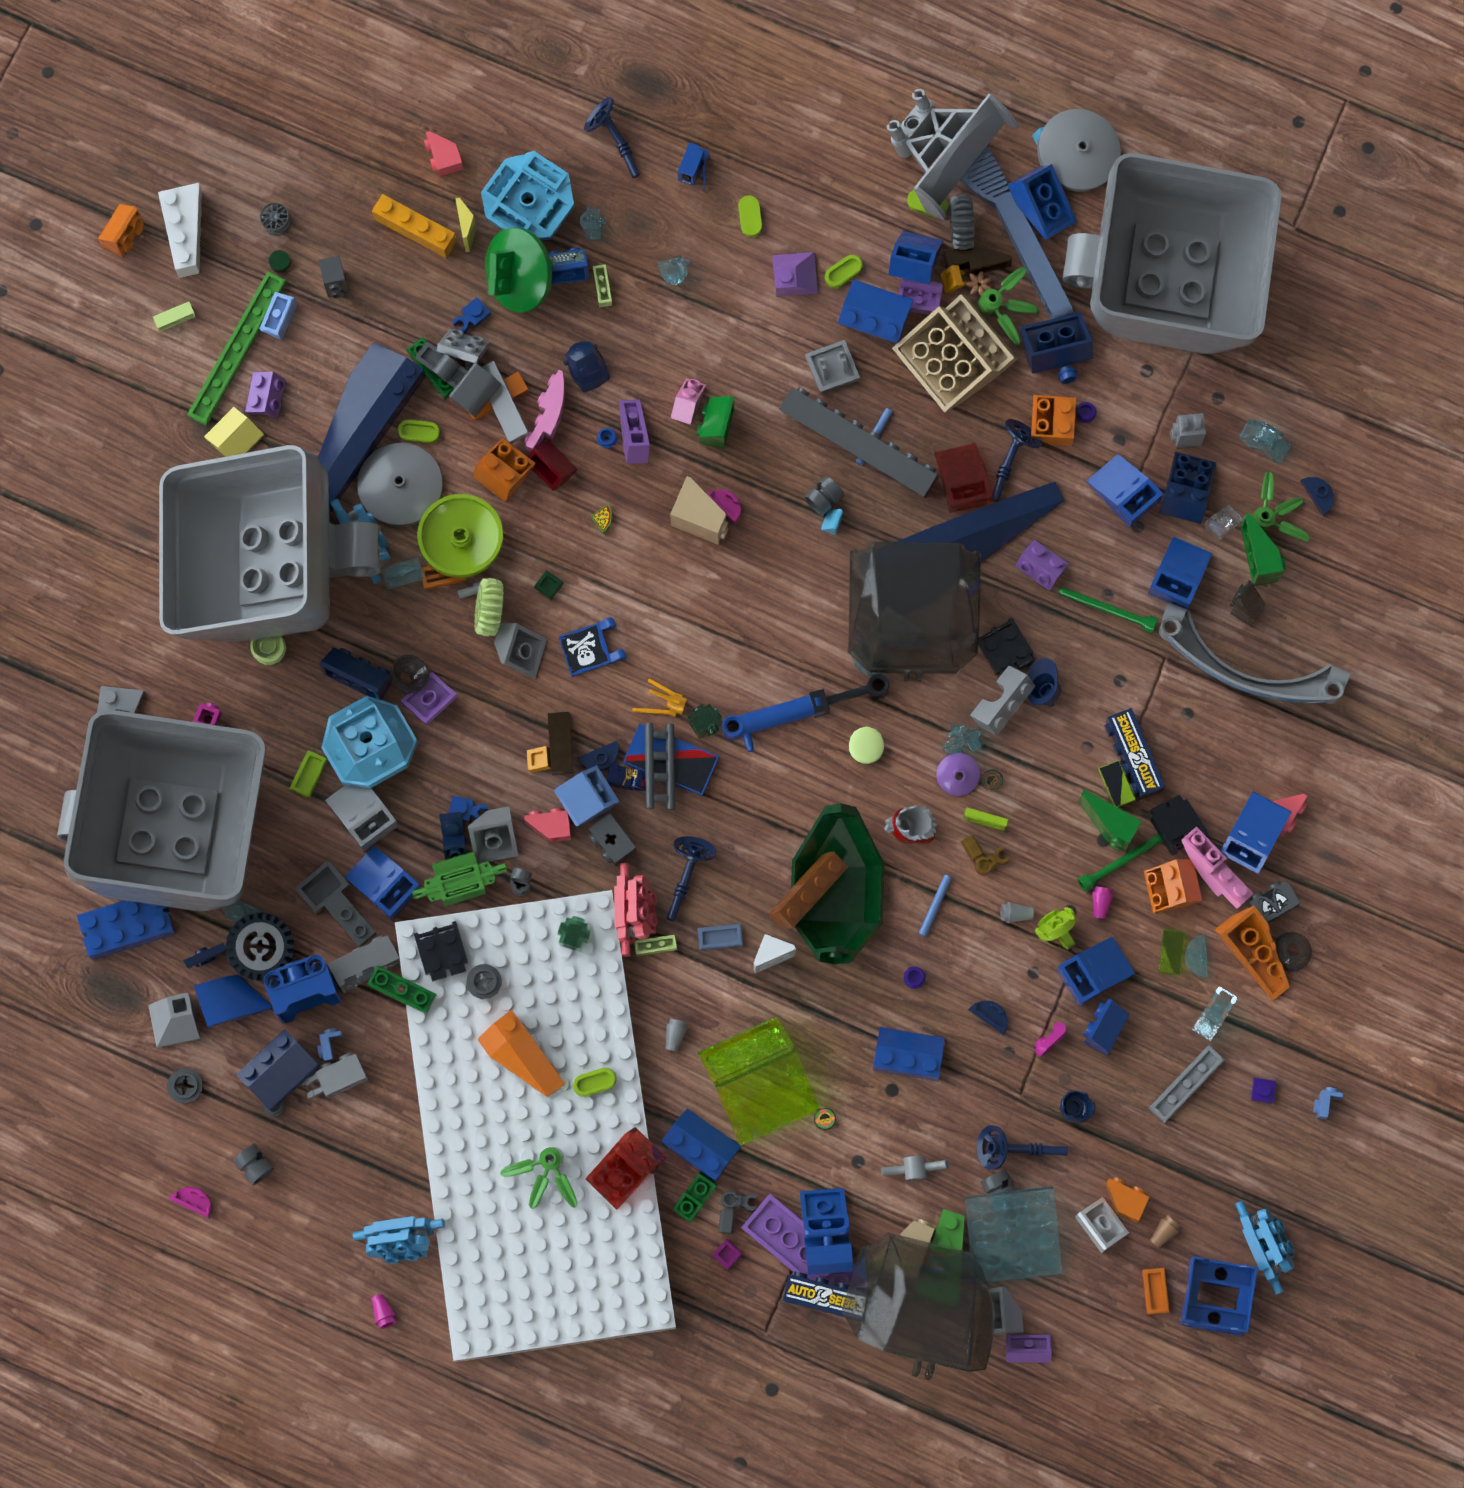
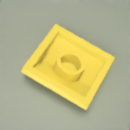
(467, 224)
(234, 434)

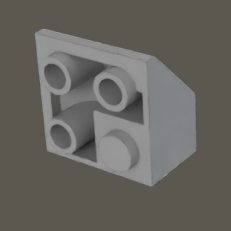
(174, 1020)

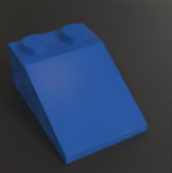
(1043, 200)

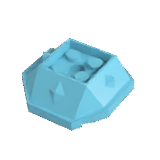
(531, 178)
(371, 762)

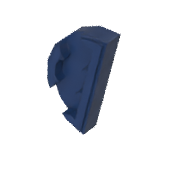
(1320, 493)
(601, 757)
(204, 956)
(991, 1014)

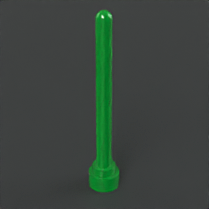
(1146, 622)
(1088, 882)

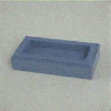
(720, 937)

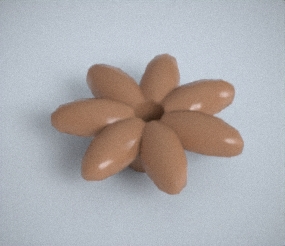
(978, 281)

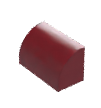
(551, 465)

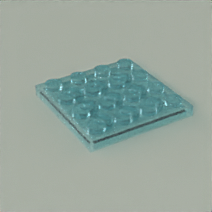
(1014, 1233)

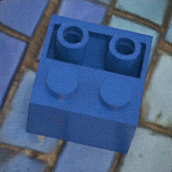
(1109, 1023)

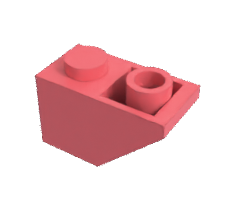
(445, 154)
(1296, 805)
(551, 826)

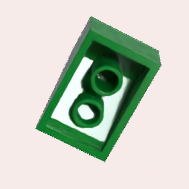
(1263, 556)
(1113, 823)

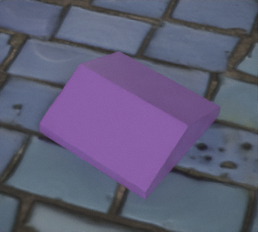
(430, 700)

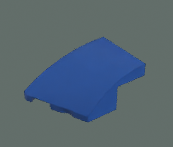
(228, 1000)

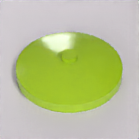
(460, 535)

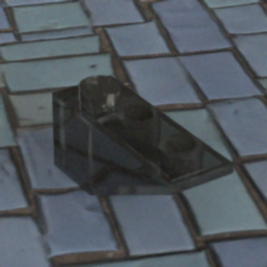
(1247, 604)

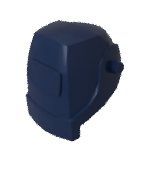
(586, 366)

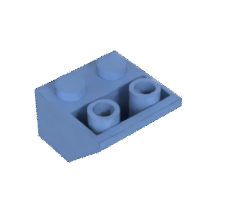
(586, 796)

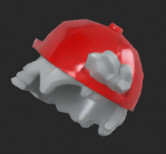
(912, 825)

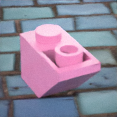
(688, 401)

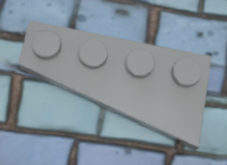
(119, 698)

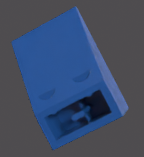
(914, 257)
(1125, 490)
(1180, 573)
(1255, 832)
(383, 882)
(1095, 971)

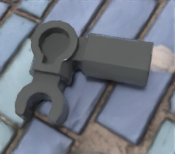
(727, 1216)

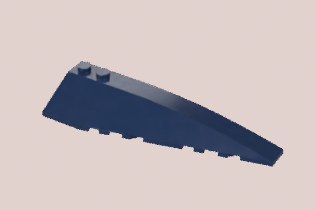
(365, 412)
(994, 524)

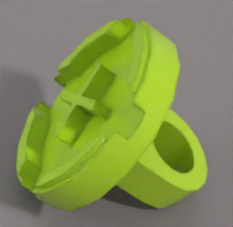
(1056, 925)

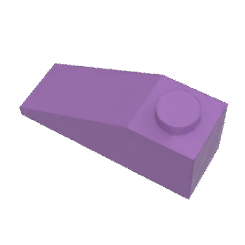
(634, 432)

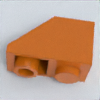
(1126, 1201)

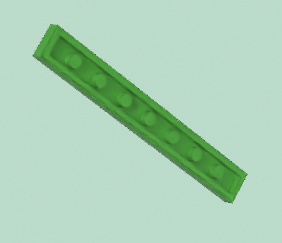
(235, 350)

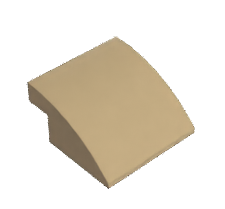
(954, 353)

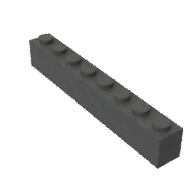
(859, 442)

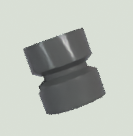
(825, 494)
(253, 1164)
(998, 1183)

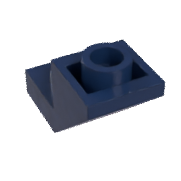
(453, 834)

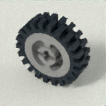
(262, 924)

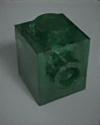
(705, 720)
(573, 933)

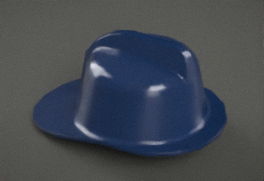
(1045, 678)

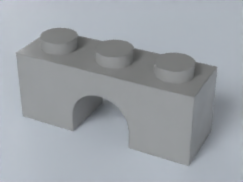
(995, 715)

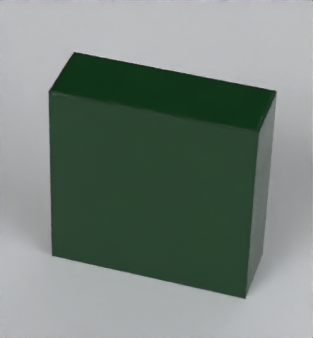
(548, 585)

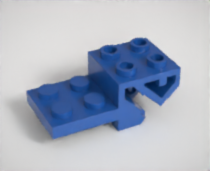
(826, 1231)

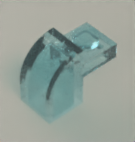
(1265, 437)
(1214, 1013)

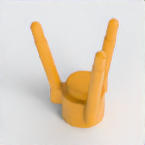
(675, 701)

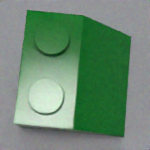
(716, 422)

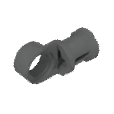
(520, 876)

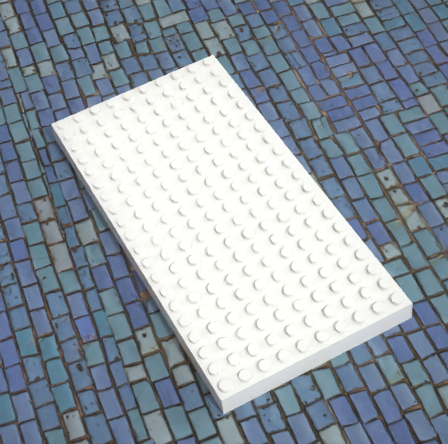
(552, 1271)

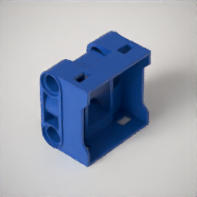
(301, 987)
(1230, 1320)

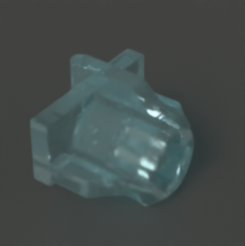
(591, 222)
(674, 270)

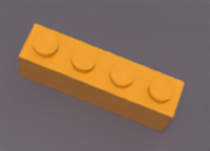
(414, 226)

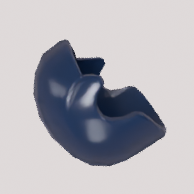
(1076, 1107)

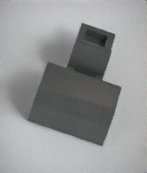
(471, 387)
(325, 890)

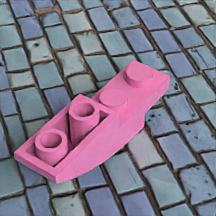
(551, 406)
(1211, 867)

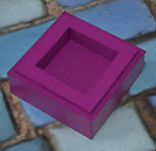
(727, 1254)

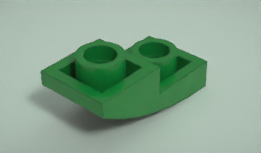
(695, 1197)

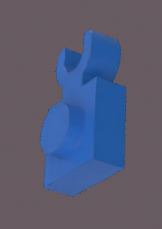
(473, 313)
(466, 808)

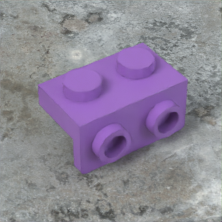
(925, 296)
(265, 394)
(1041, 564)

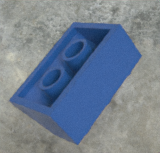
(875, 311)
(908, 1054)
(700, 1145)

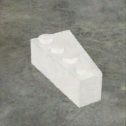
(183, 224)

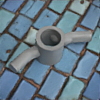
(915, 1168)

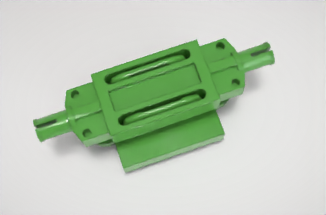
(459, 879)

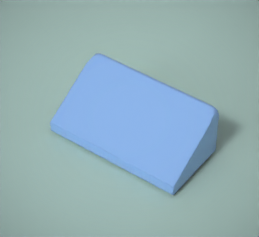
(278, 315)

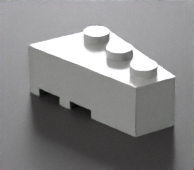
(361, 962)

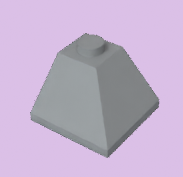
(520, 648)
(493, 836)
(1007, 1313)

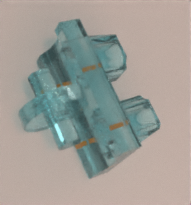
(402, 573)
(970, 737)

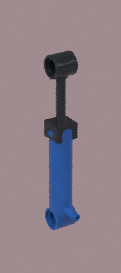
(814, 704)

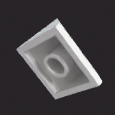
(772, 952)
(1101, 1224)

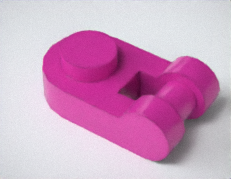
(1044, 1044)

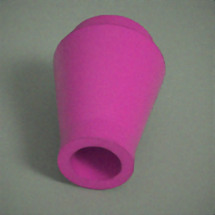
(1101, 901)
(383, 1312)

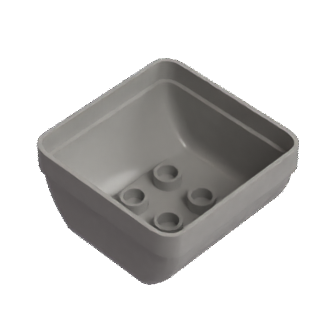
(1179, 255)
(253, 546)
(163, 811)

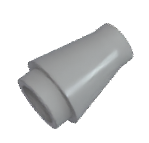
(1014, 912)
(674, 1034)

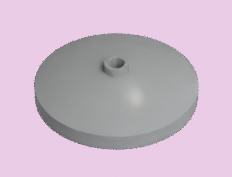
(1076, 167)
(405, 502)

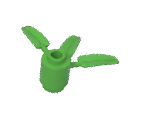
(992, 300)
(1265, 516)
(542, 1180)

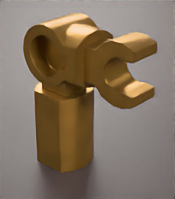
(983, 864)

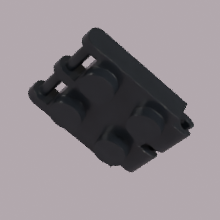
(1006, 648)
(1174, 821)
(442, 951)

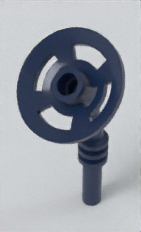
(602, 117)
(1019, 439)
(693, 854)
(1002, 1146)

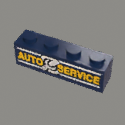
(1134, 753)
(815, 1294)

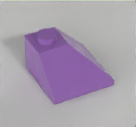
(795, 274)

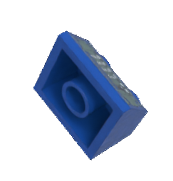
(569, 266)

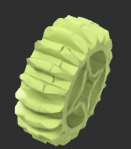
(488, 607)

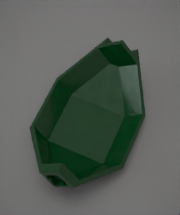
(853, 905)

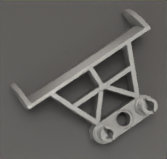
(958, 154)

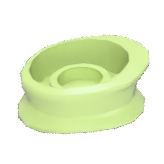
(268, 650)
(866, 745)

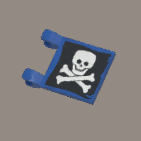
(587, 648)

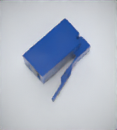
(692, 163)

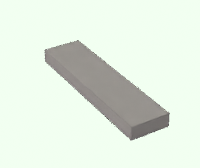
(505, 408)
(1186, 1084)

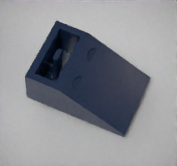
(1188, 487)

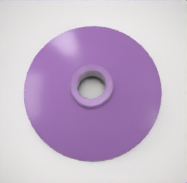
(958, 763)

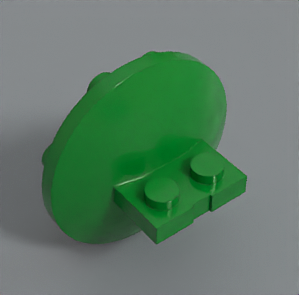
(518, 270)

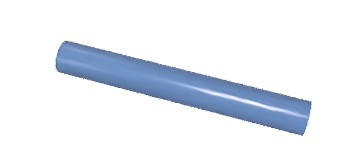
(878, 428)
(935, 905)

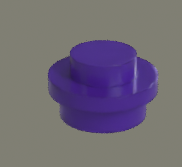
(1085, 412)
(914, 977)

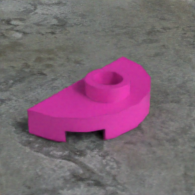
(728, 503)
(193, 1199)

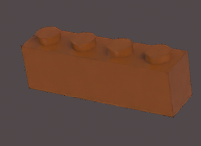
(808, 890)

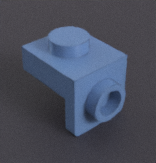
(325, 1049)
(1322, 1105)

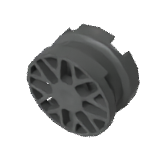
(275, 219)

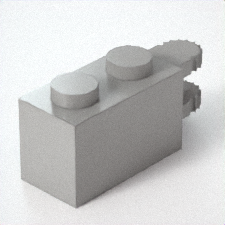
(1188, 430)
(337, 1077)

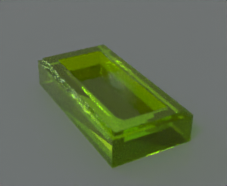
(1171, 952)

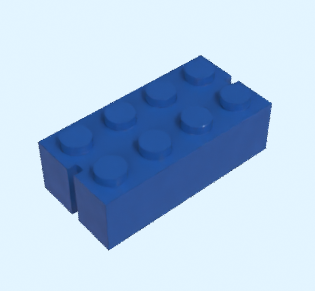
(123, 927)

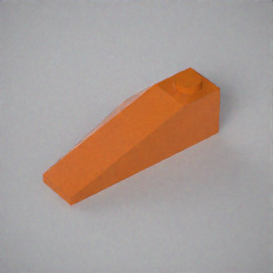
(1251, 943)
(516, 1050)

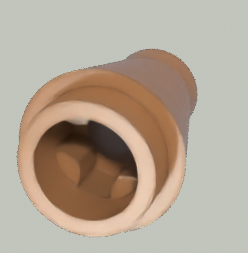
(1165, 1231)

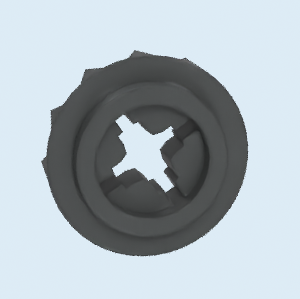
(474, 978)
(178, 1078)

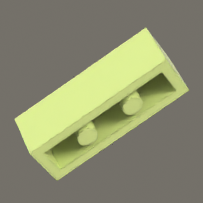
(602, 285)
(174, 316)
(655, 945)

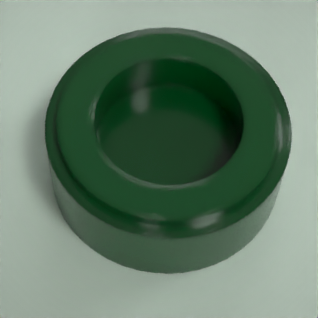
(279, 261)

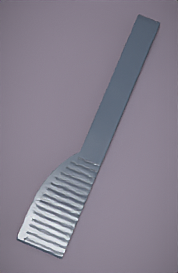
(988, 184)

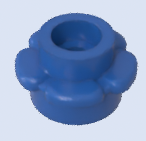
(1067, 375)
(607, 432)

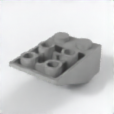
(362, 814)

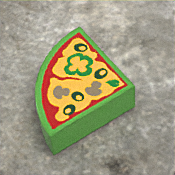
(603, 518)

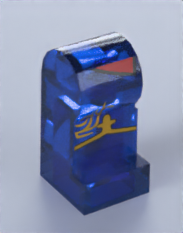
(626, 778)

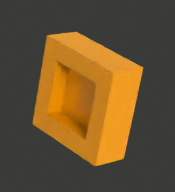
(538, 759)

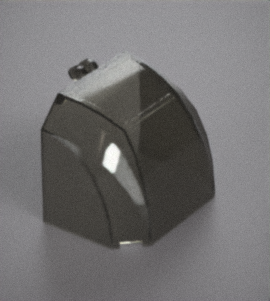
(913, 607)
(922, 1304)

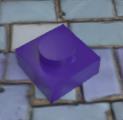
(1263, 1090)

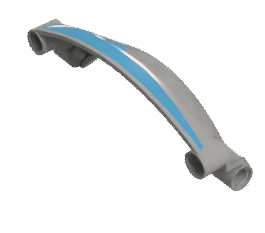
(1304, 689)

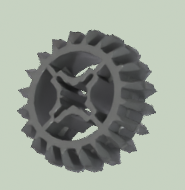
(961, 222)

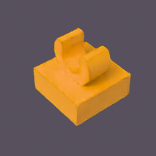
(952, 279)

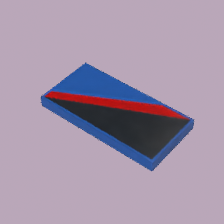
(692, 763)

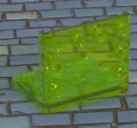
(759, 1080)

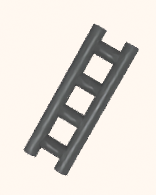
(669, 756)

